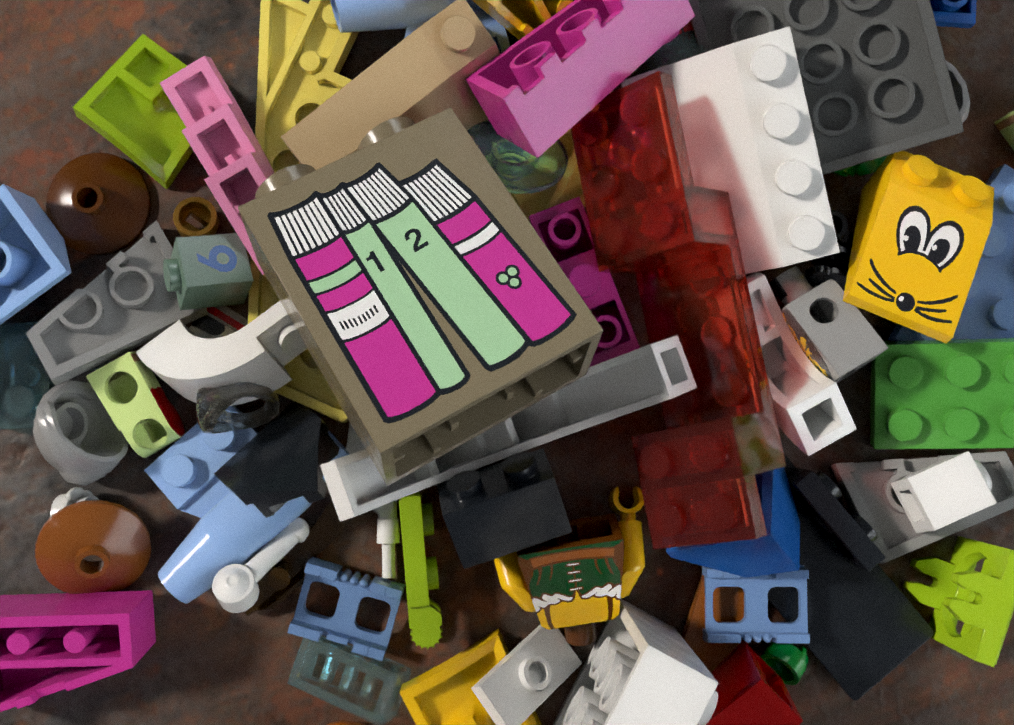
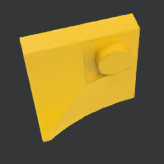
(445, 691)

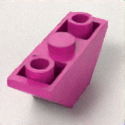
(569, 240)

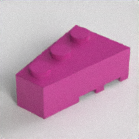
(69, 640)

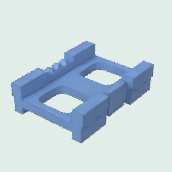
(755, 622)
(343, 625)

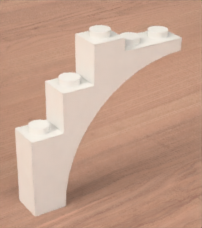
(604, 393)

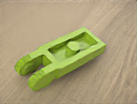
(420, 571)

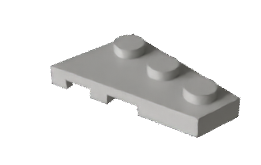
(873, 498)

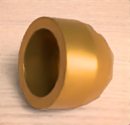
(201, 211)

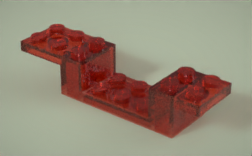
(690, 285)

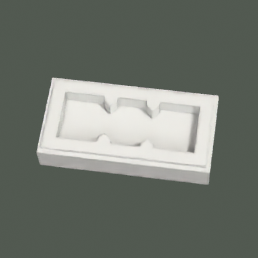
(526, 676)

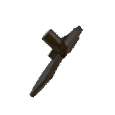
(288, 572)

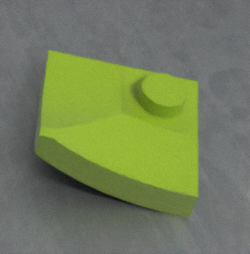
(136, 113)

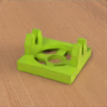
(976, 598)

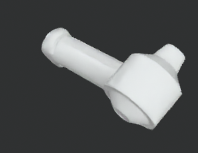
(237, 584)

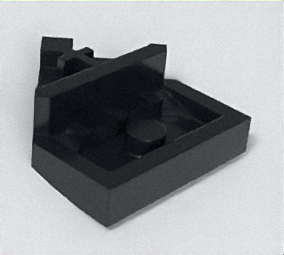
(281, 461)

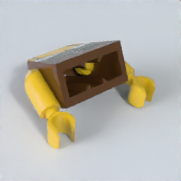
(581, 573)

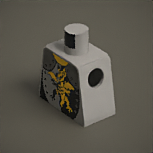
(825, 326)

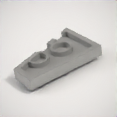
(112, 313)

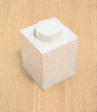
(944, 492)

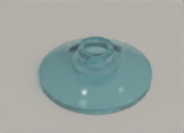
(517, 168)

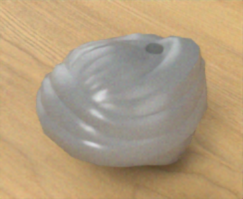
(77, 433)

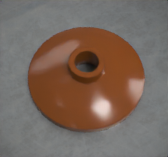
(97, 530)

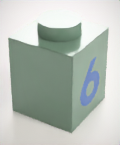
(208, 271)

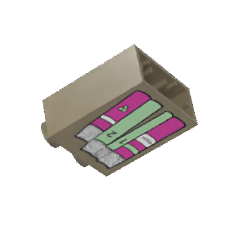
(419, 289)

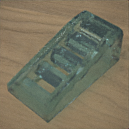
(361, 704)

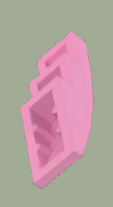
(219, 139)

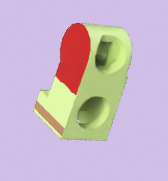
(137, 404)

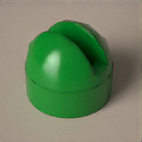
(786, 661)

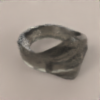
(214, 401)

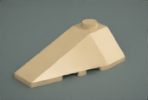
(410, 81)

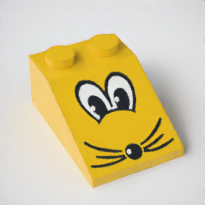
(918, 244)

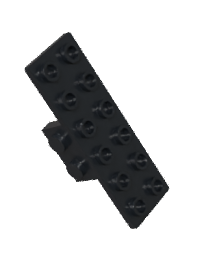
(854, 610)

